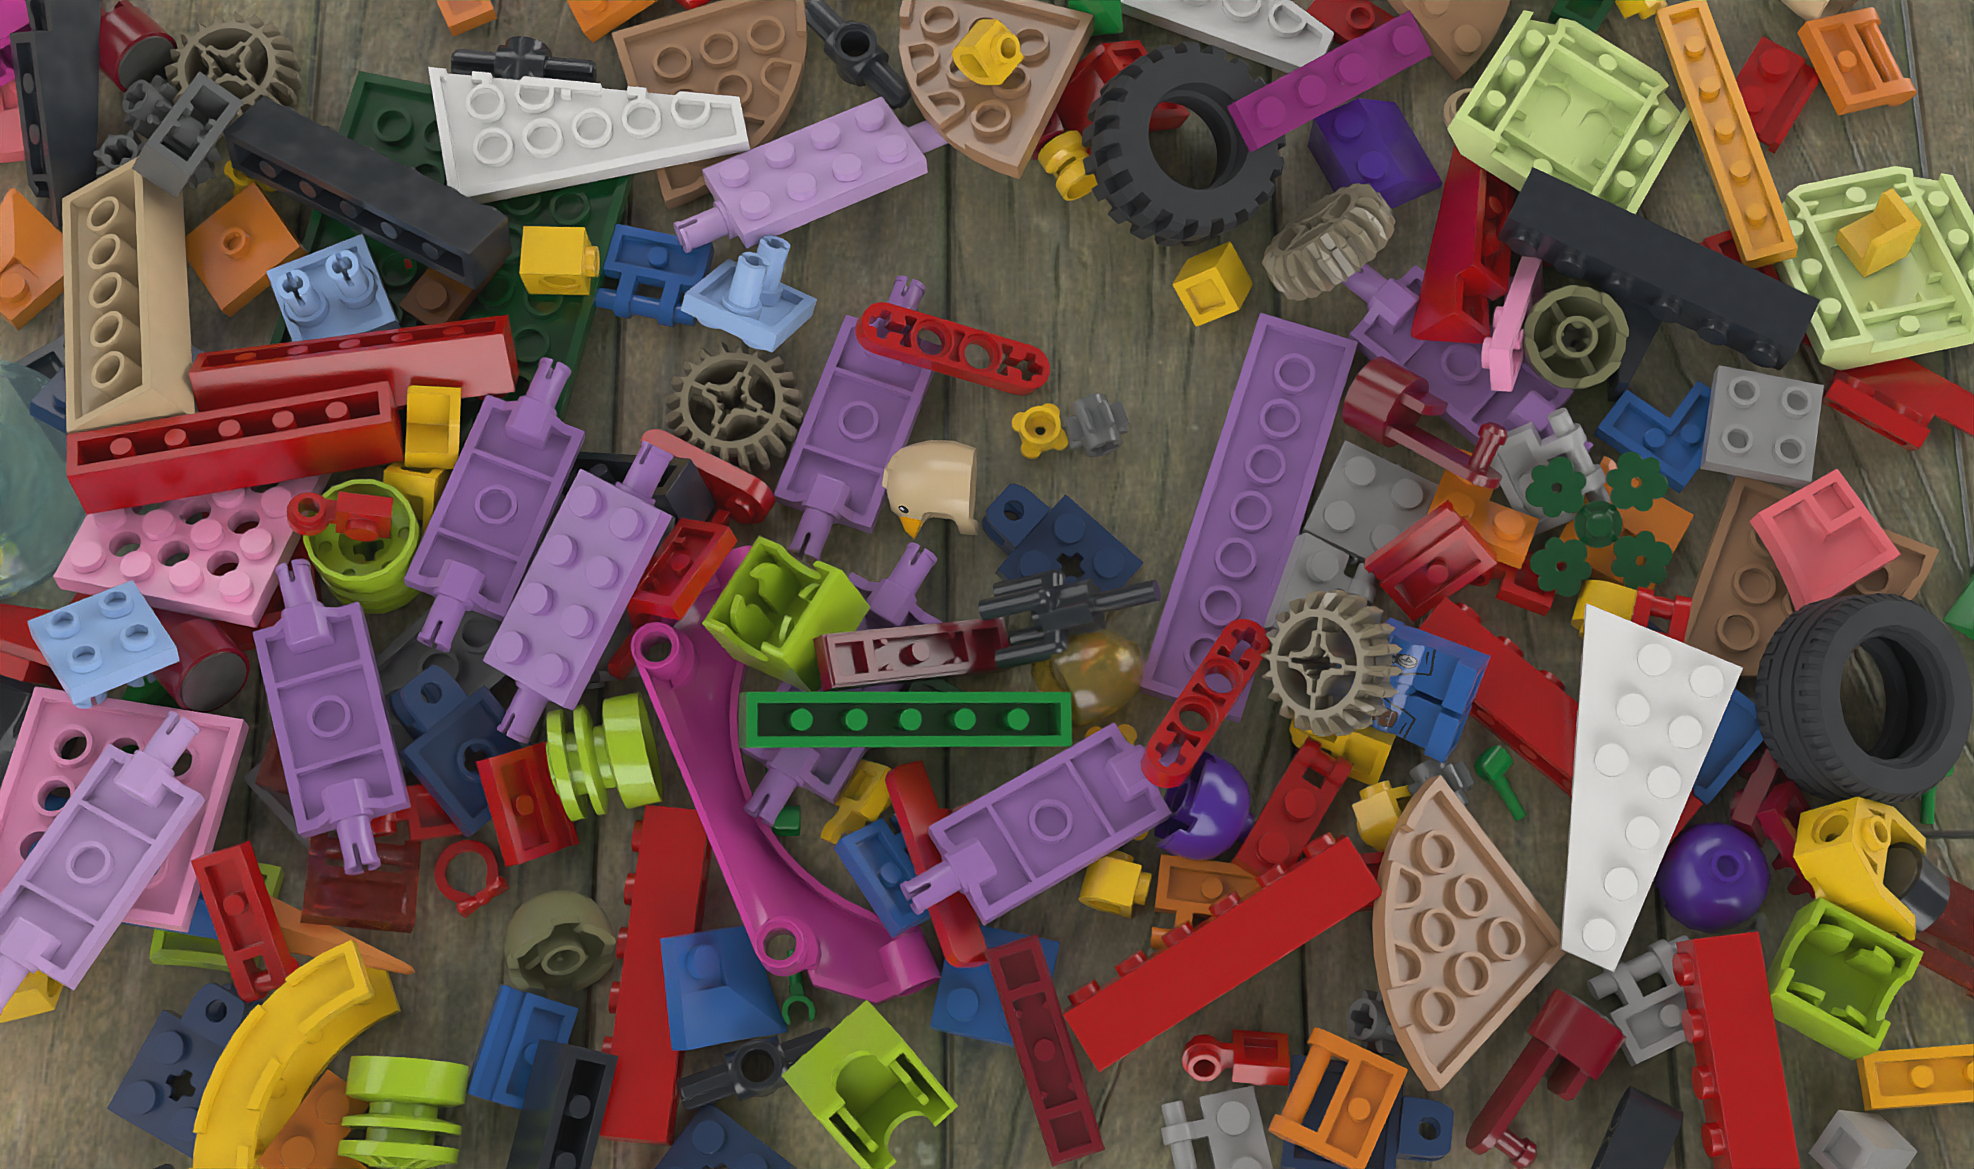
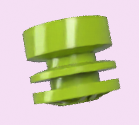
(348, 563)
(604, 756)
(403, 1110)

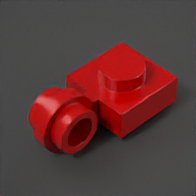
(354, 514)
(1519, 586)
(424, 818)
(1251, 1055)

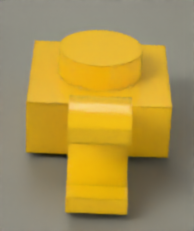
(859, 801)

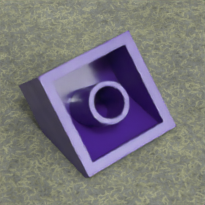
(1372, 146)

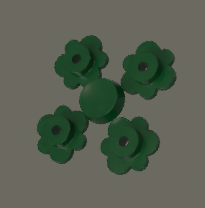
(1598, 524)

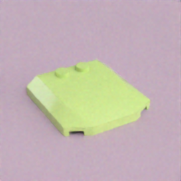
(1571, 110)
(1903, 308)

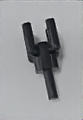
(1057, 612)

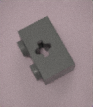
(187, 134)

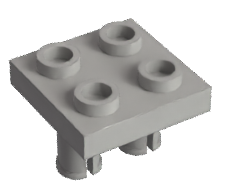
(1762, 427)

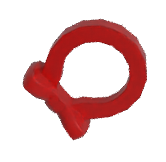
(495, 883)

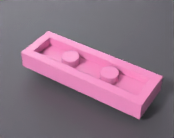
(1505, 351)

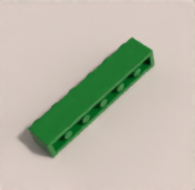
(904, 719)

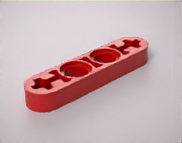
(954, 340)
(1203, 700)

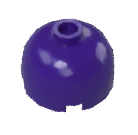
(1206, 811)
(1713, 877)

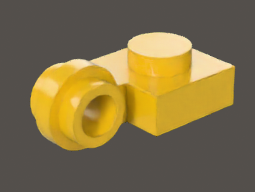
(1364, 747)

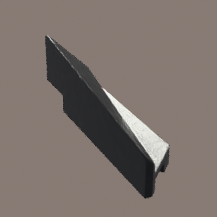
(58, 96)

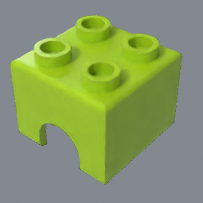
(777, 610)
(1838, 978)
(865, 1085)

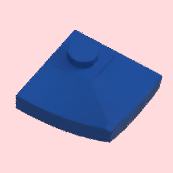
(717, 989)

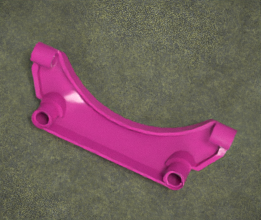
(699, 712)

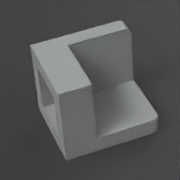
(1861, 1142)

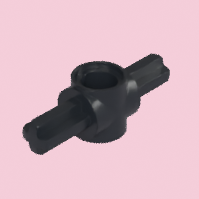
(521, 58)
(864, 70)
(728, 1077)

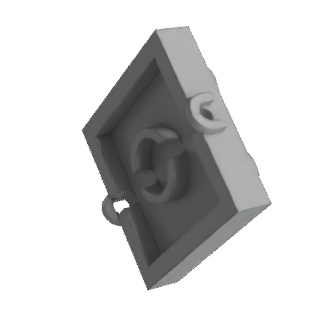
(1367, 503)

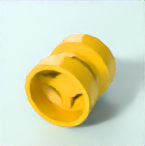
(1064, 159)

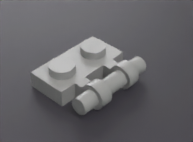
(1526, 450)
(1317, 567)
(1649, 1021)
(1231, 1127)

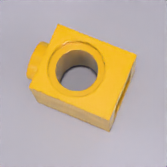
(558, 260)

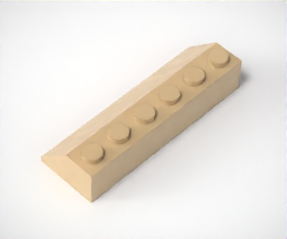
(125, 303)

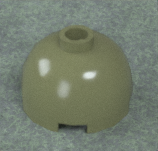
(1580, 317)
(558, 943)

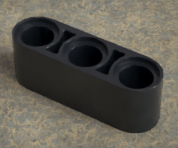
(1639, 1133)

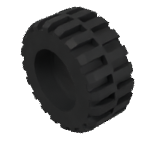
(1128, 170)

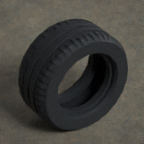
(1923, 687)

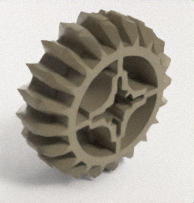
(240, 53)
(1329, 242)
(746, 372)
(1348, 634)

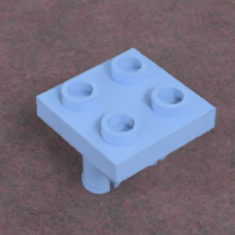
(333, 293)
(750, 298)
(103, 643)

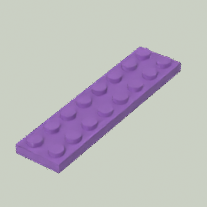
(1250, 500)

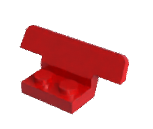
(1094, 73)
(1898, 400)
(675, 578)
(916, 811)

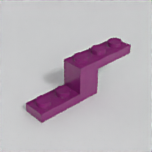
(1329, 81)

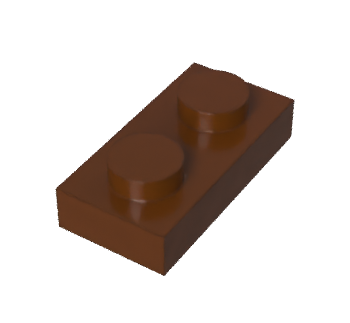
(439, 298)

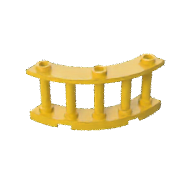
(283, 1053)

